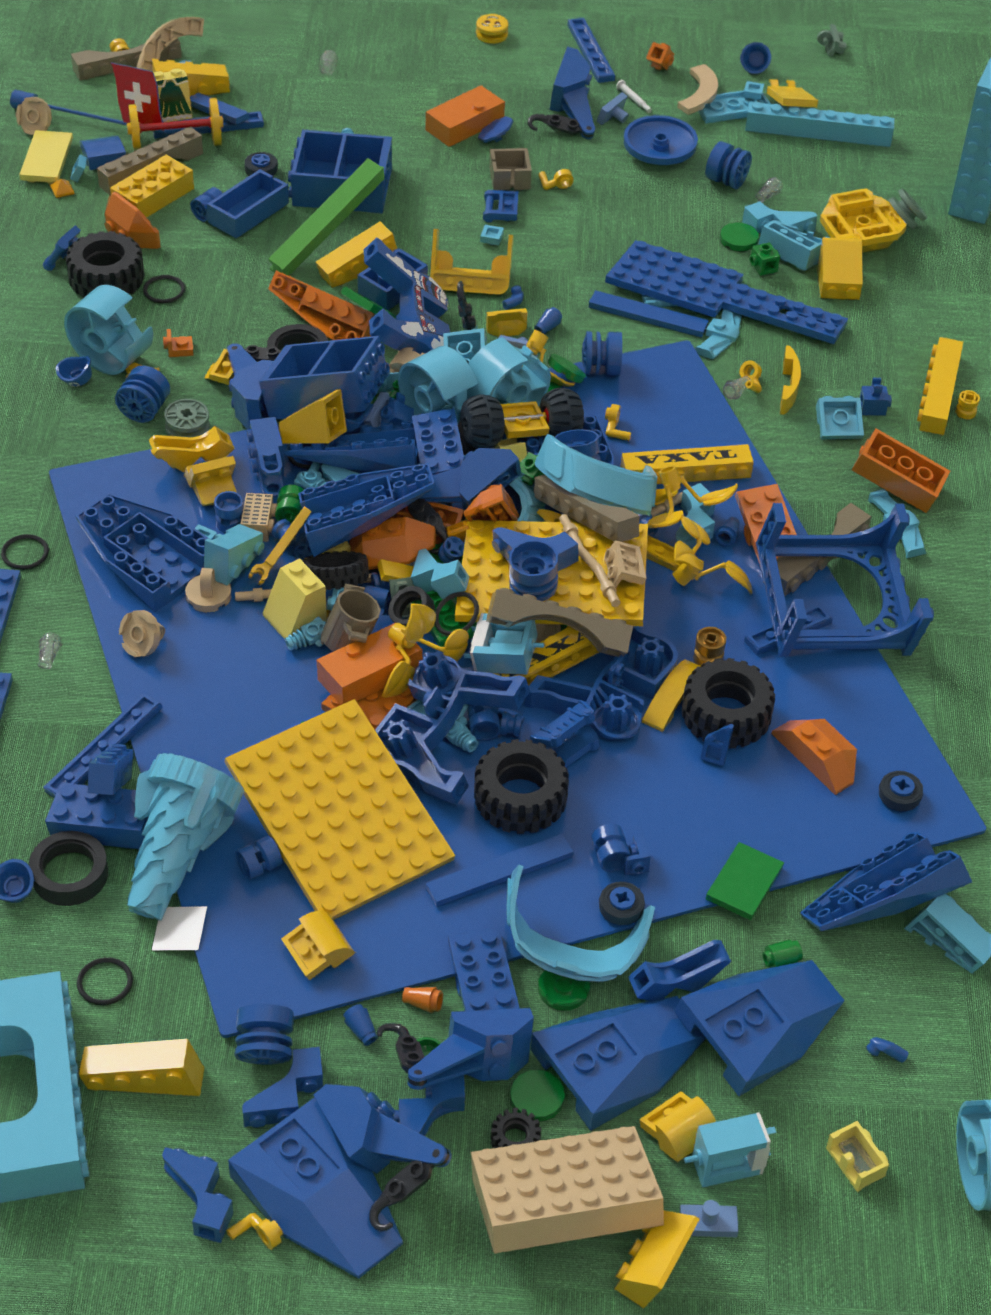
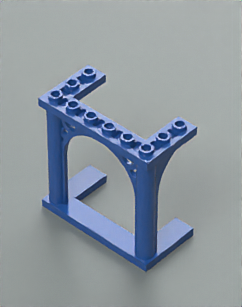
(874, 542)

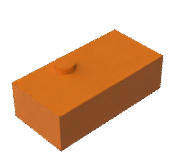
(464, 115)
(901, 470)
(363, 667)

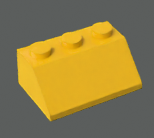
(654, 1257)

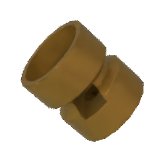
(709, 645)

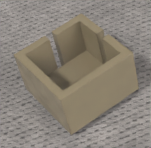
(510, 169)

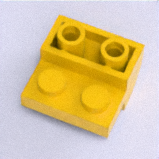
(317, 944)
(677, 1124)

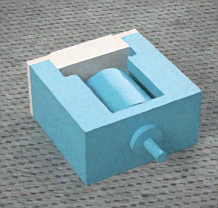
(503, 648)
(731, 1149)

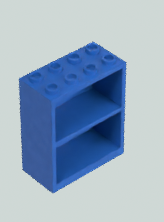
(328, 159)
(318, 368)

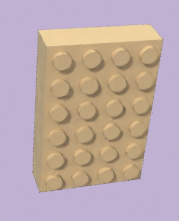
(566, 1189)

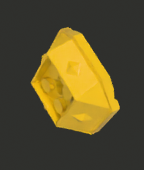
(864, 217)

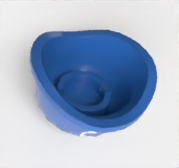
(755, 57)
(74, 370)
(15, 880)

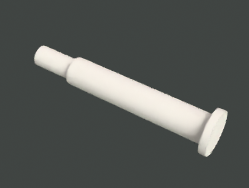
(621, 85)

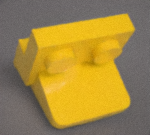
(211, 478)

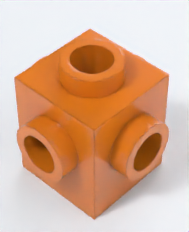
(660, 56)

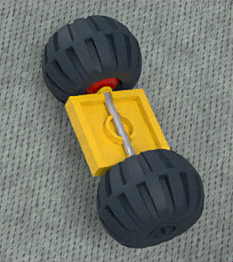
(487, 420)

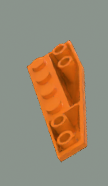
(322, 310)

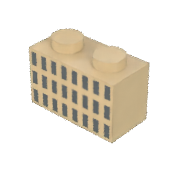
(259, 512)

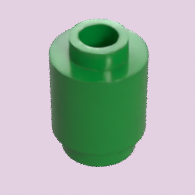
(782, 953)

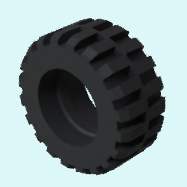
(104, 261)
(733, 681)
(517, 810)

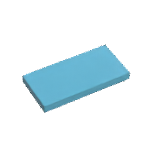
(728, 107)

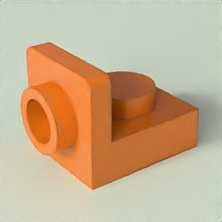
(178, 346)

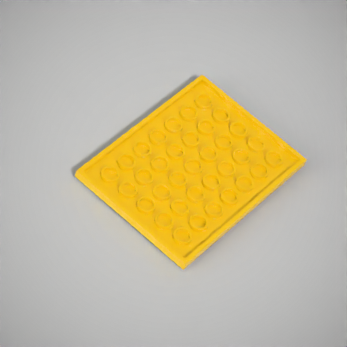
(576, 583)
(339, 810)

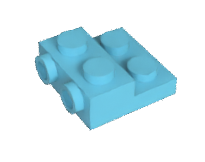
(840, 418)

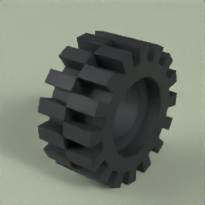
(514, 1121)

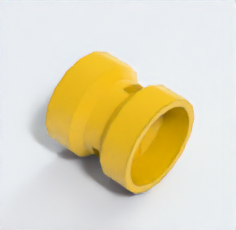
(118, 45)
(967, 404)

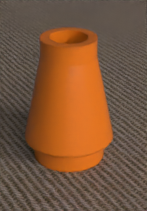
(425, 998)

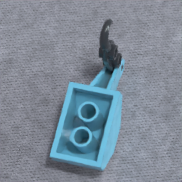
(470, 340)

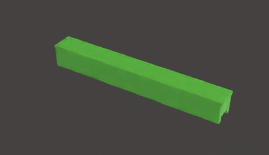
(327, 218)

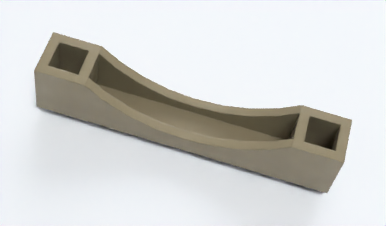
(94, 64)
(182, 145)
(609, 521)
(797, 569)
(606, 635)

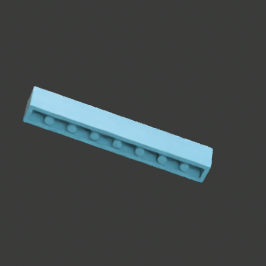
(819, 124)

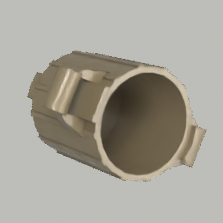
(350, 618)

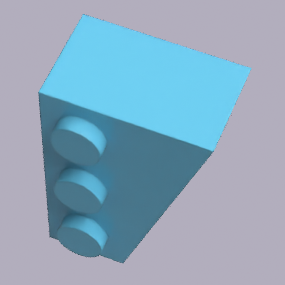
(792, 245)
(232, 552)
(954, 931)

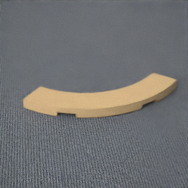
(167, 34)
(705, 93)

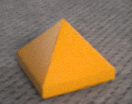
(62, 188)
(458, 530)

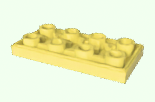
(46, 156)

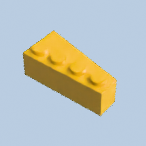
(202, 78)
(348, 259)
(143, 1068)

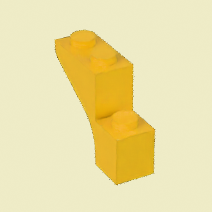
(185, 451)

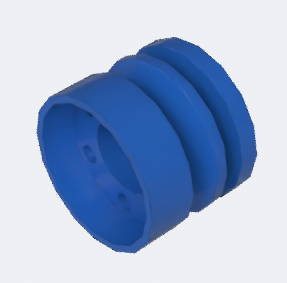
(728, 165)
(602, 353)
(142, 394)
(582, 441)
(533, 569)
(264, 1034)

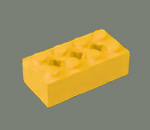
(156, 185)

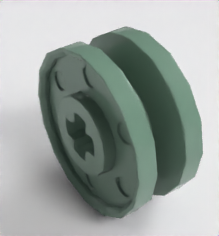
(908, 208)
(186, 418)

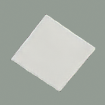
(180, 929)

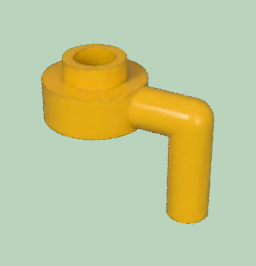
(562, 179)
(745, 370)
(612, 415)
(268, 1231)

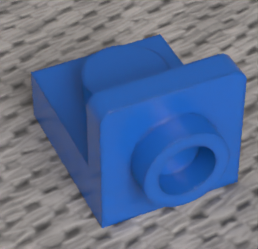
(640, 857)

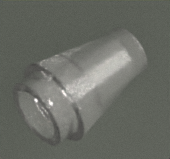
(770, 189)
(735, 388)
(48, 649)

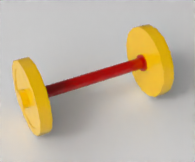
(215, 122)

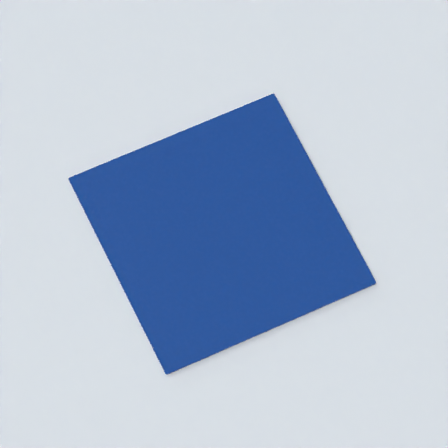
(236, 683)

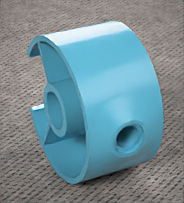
(106, 331)
(501, 375)
(436, 381)
(974, 1151)

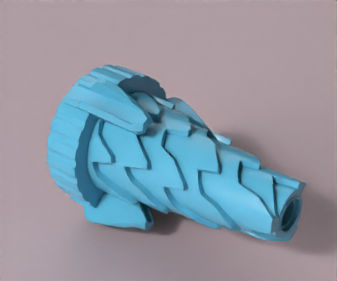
(187, 813)

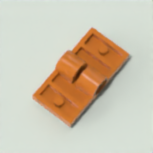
(755, 507)

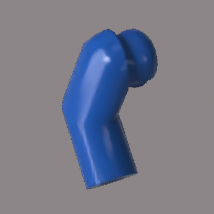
(516, 298)
(891, 1049)

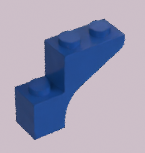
(564, 545)
(685, 972)
(281, 1098)
(440, 1099)
(198, 1179)

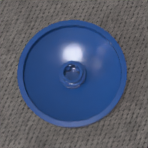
(660, 140)

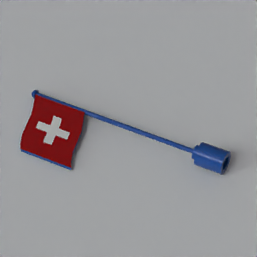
(133, 87)

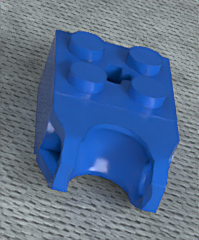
(267, 452)

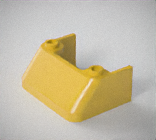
(474, 280)

